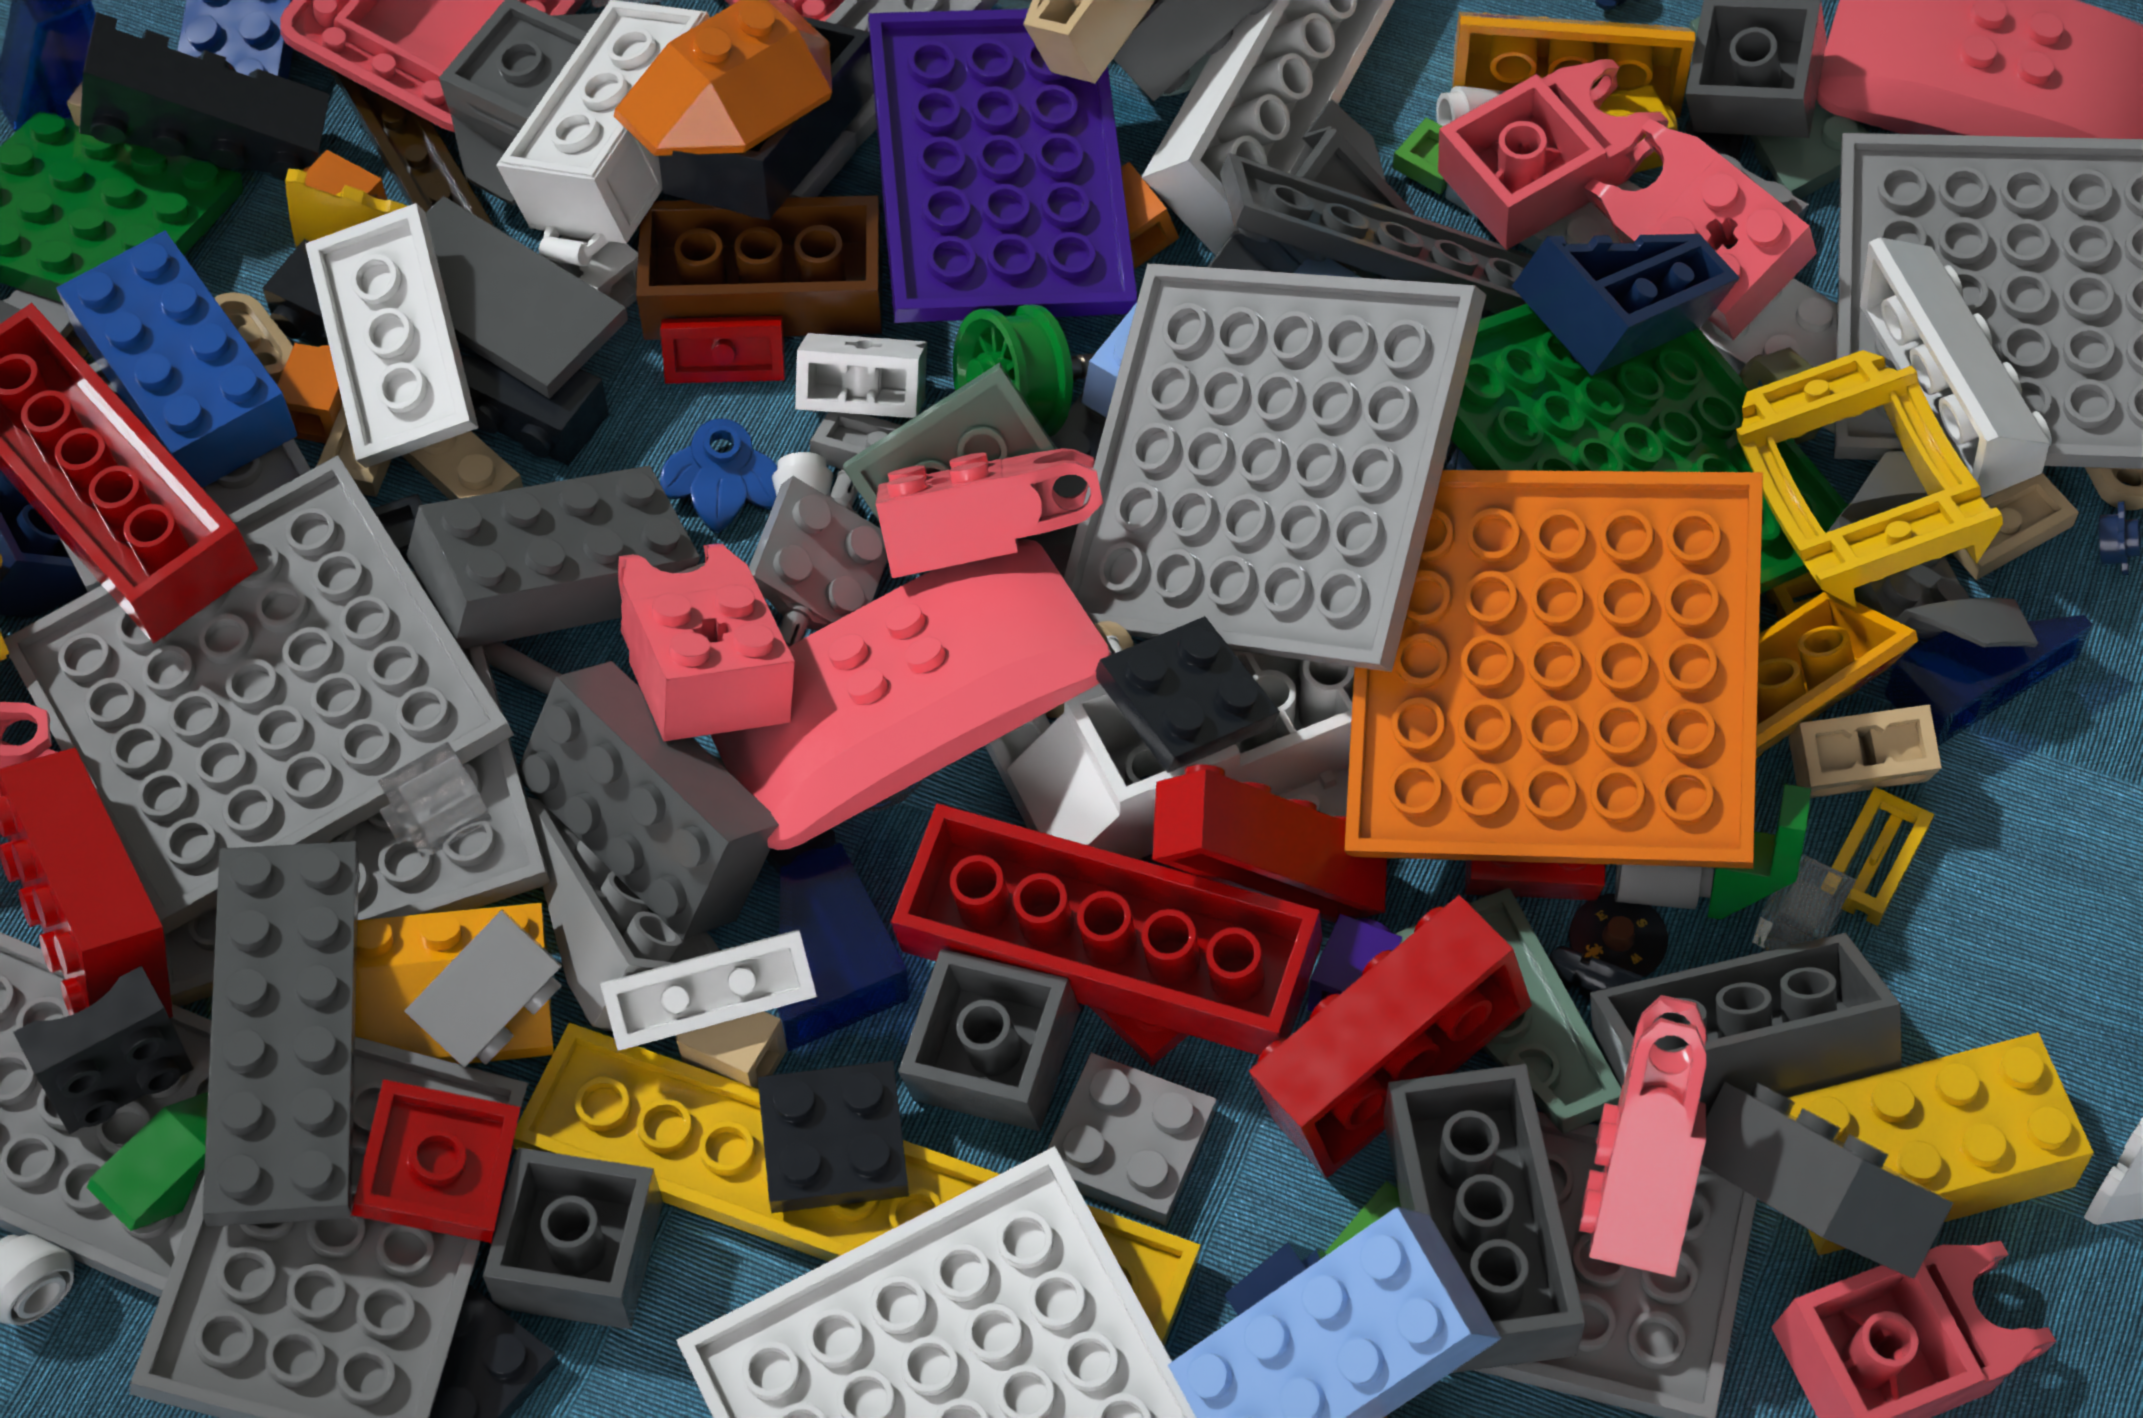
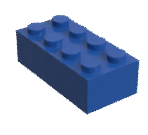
(177, 359)

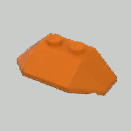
(729, 82)

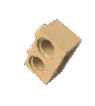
(1865, 751)

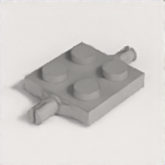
(817, 556)

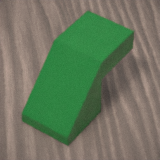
(1775, 859)
(156, 1167)

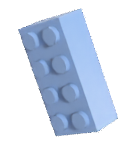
(1345, 1333)

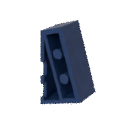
(1623, 297)

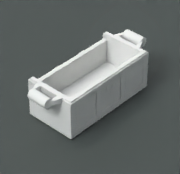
(572, 159)

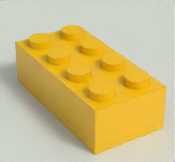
(1965, 1125)

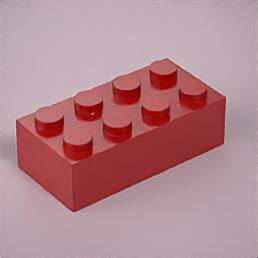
(77, 880)
(1404, 1019)

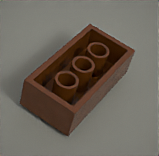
(807, 263)

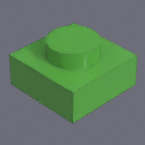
(1419, 156)

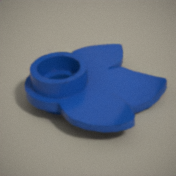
(720, 480)

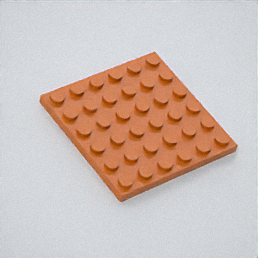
(1570, 676)

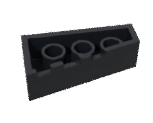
(196, 105)

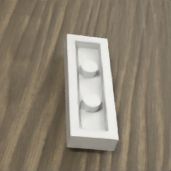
(708, 990)

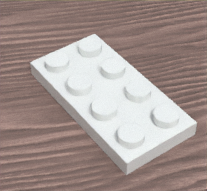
(391, 336)

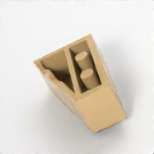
(1082, 35)

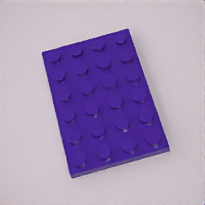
(995, 172)

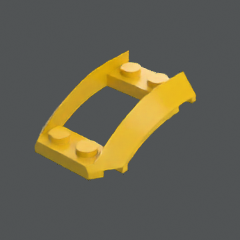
(1889, 542)

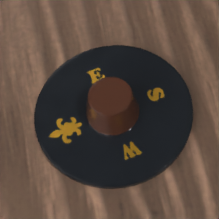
(1620, 934)

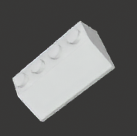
(1975, 397)

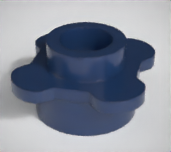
(2119, 538)

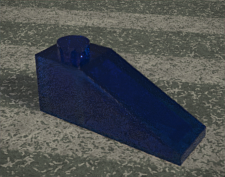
(1972, 681)

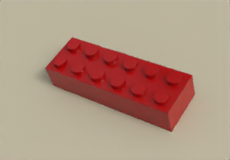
(110, 483)
(1114, 925)

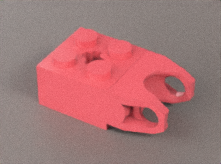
(1538, 146)
(1714, 199)
(979, 507)
(704, 646)
(1650, 1147)
(1926, 1334)

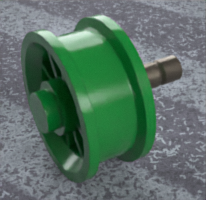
(1031, 352)

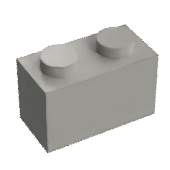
(485, 989)

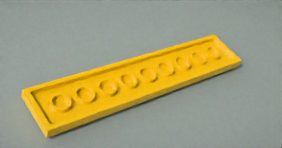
(710, 1160)

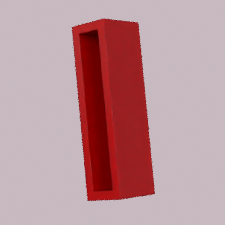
(1263, 844)

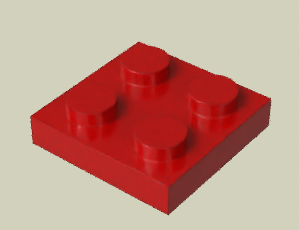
(436, 1161)

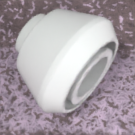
(32, 1278)

